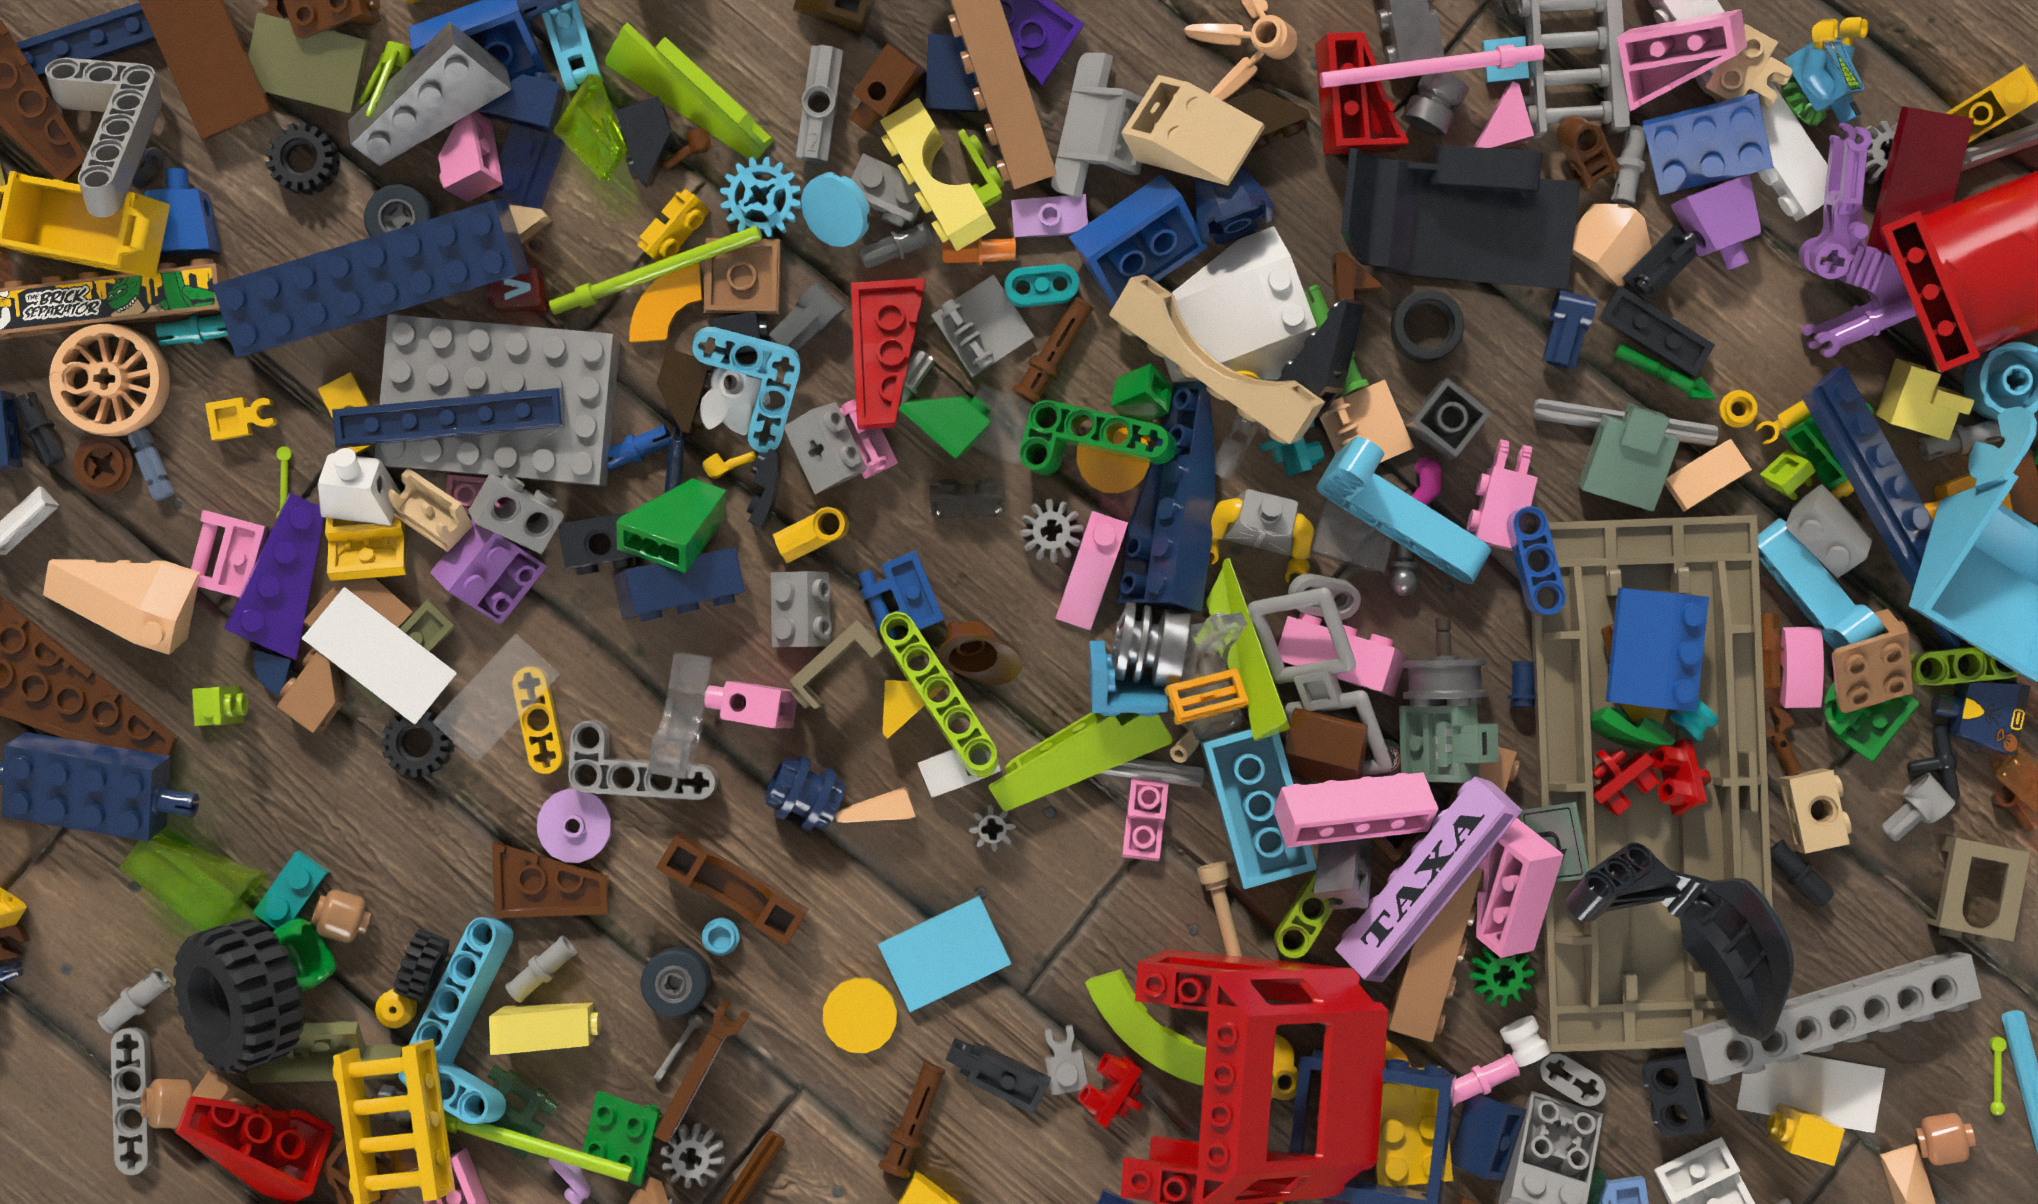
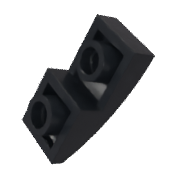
(767, 471)

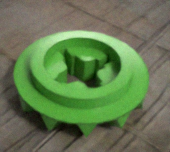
(1799, 103)

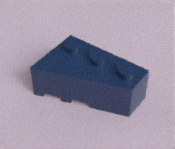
(657, 588)

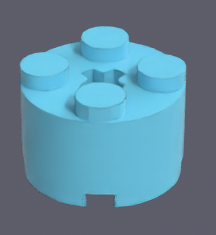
(1988, 377)

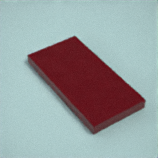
(1920, 167)

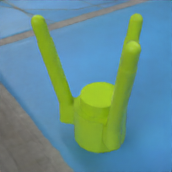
(389, 64)

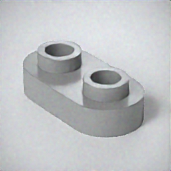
(1346, 604)

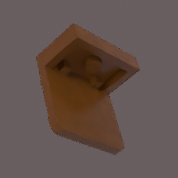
(316, 16)

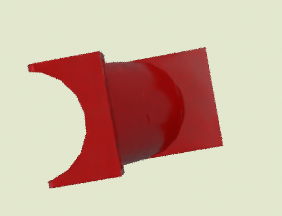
(1971, 270)

